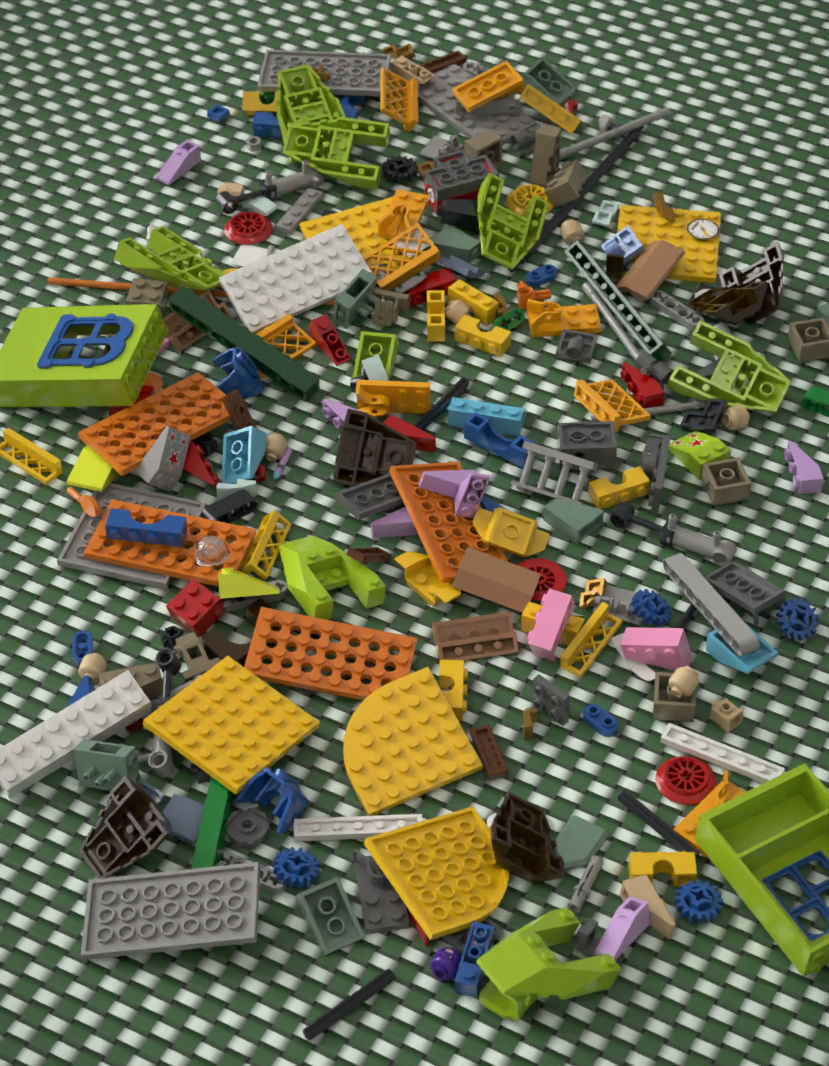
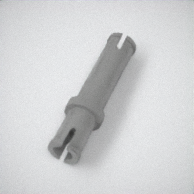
(582, 891)

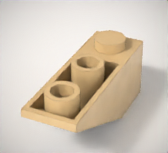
(409, 70)
(643, 889)

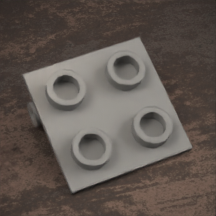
(440, 146)
(618, 601)

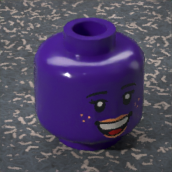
(445, 963)

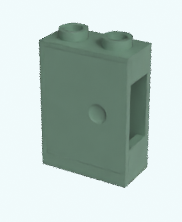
(355, 299)
(105, 764)

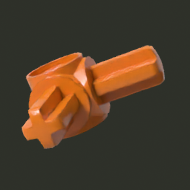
(525, 292)

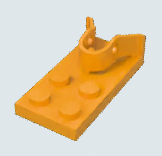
(489, 86)
(404, 212)
(554, 318)
(392, 397)
(722, 793)

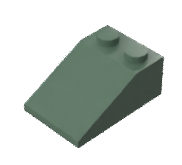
(548, 81)
(330, 916)

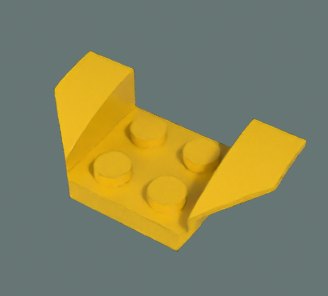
(510, 531)
(424, 580)

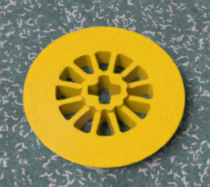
(522, 195)

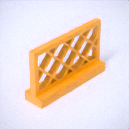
(409, 102)
(411, 267)
(279, 330)
(603, 409)

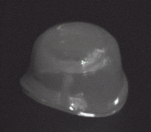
(210, 551)

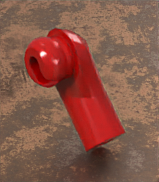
(570, 105)
(261, 473)

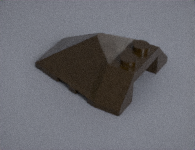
(767, 269)
(730, 304)
(369, 449)
(125, 831)
(523, 841)

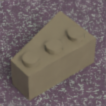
(546, 154)
(566, 183)
(147, 677)

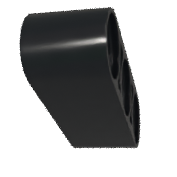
(231, 507)

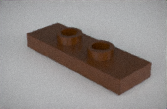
(444, 61)
(237, 410)
(369, 555)
(489, 752)

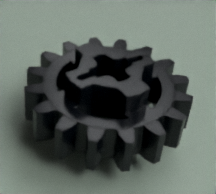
(399, 169)

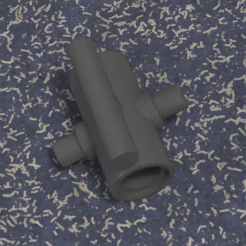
(524, 139)
(654, 368)

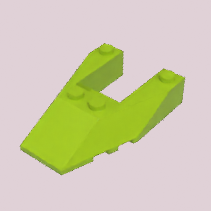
(304, 99)
(329, 145)
(504, 233)
(174, 260)
(739, 378)
(319, 566)
(527, 965)

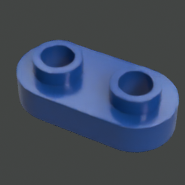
(541, 275)
(81, 645)
(598, 718)

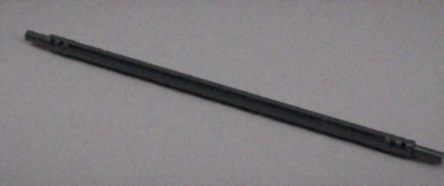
(589, 183)

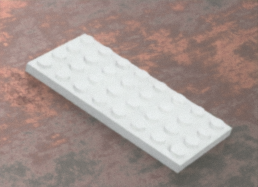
(294, 278)

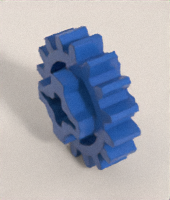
(651, 608)
(801, 611)
(296, 867)
(698, 901)

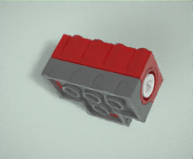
(456, 177)

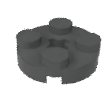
(247, 838)

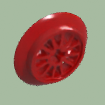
(248, 228)
(553, 578)
(671, 780)

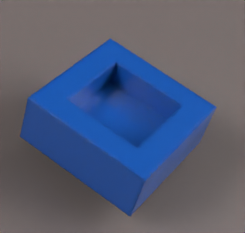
(218, 113)

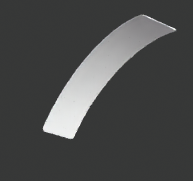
(639, 668)

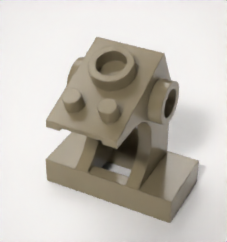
(387, 312)
(190, 644)

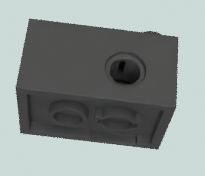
(588, 441)

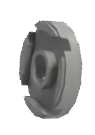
(410, 282)

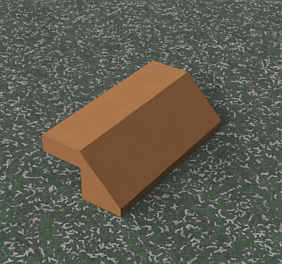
(650, 269)
(181, 332)
(496, 579)
(475, 637)

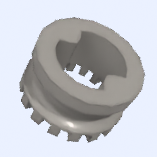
(256, 146)

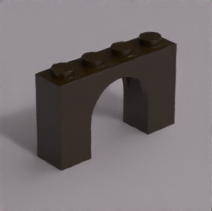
(218, 646)

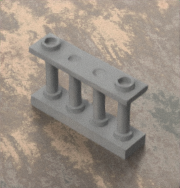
(496, 106)
(550, 456)

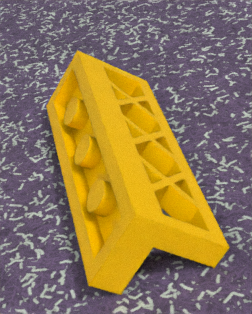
(550, 109)
(33, 454)
(263, 540)
(583, 638)

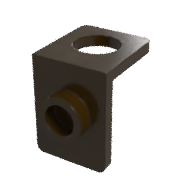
(615, 266)

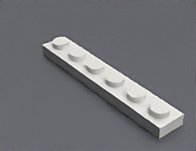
(720, 754)
(350, 827)

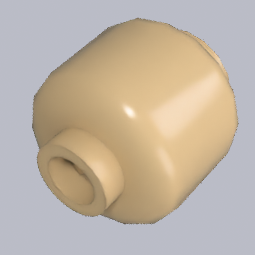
(571, 231)
(457, 310)
(735, 417)
(275, 447)
(91, 666)
(683, 681)

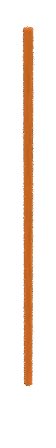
(126, 286)

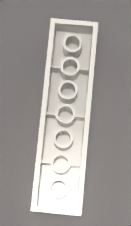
(53, 740)

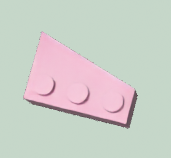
(550, 624)
(657, 647)

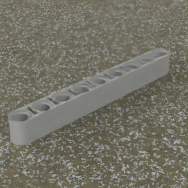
(711, 604)

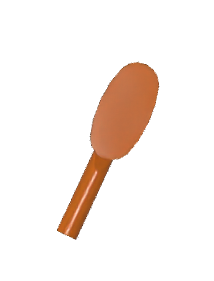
(87, 502)

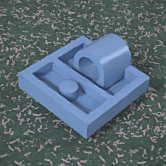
(624, 244)

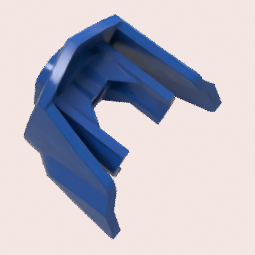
(241, 373)
(272, 783)

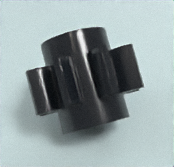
(207, 443)
(170, 635)

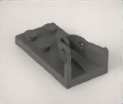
(655, 465)
(371, 497)
(746, 589)
(380, 903)

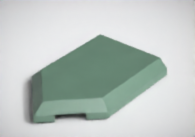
(579, 842)

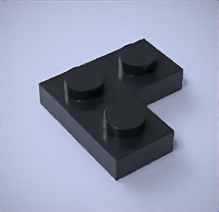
(706, 421)

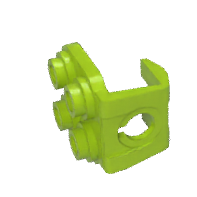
(505, 1006)

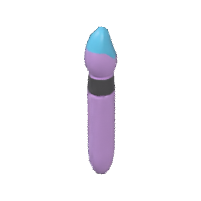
(282, 463)

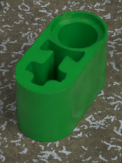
(816, 401)

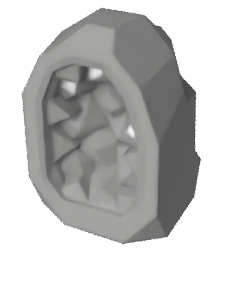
(607, 123)

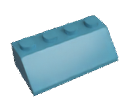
(504, 418)

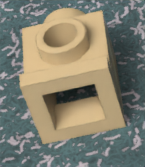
(726, 714)

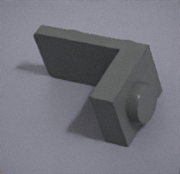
(588, 943)

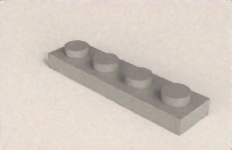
(299, 211)

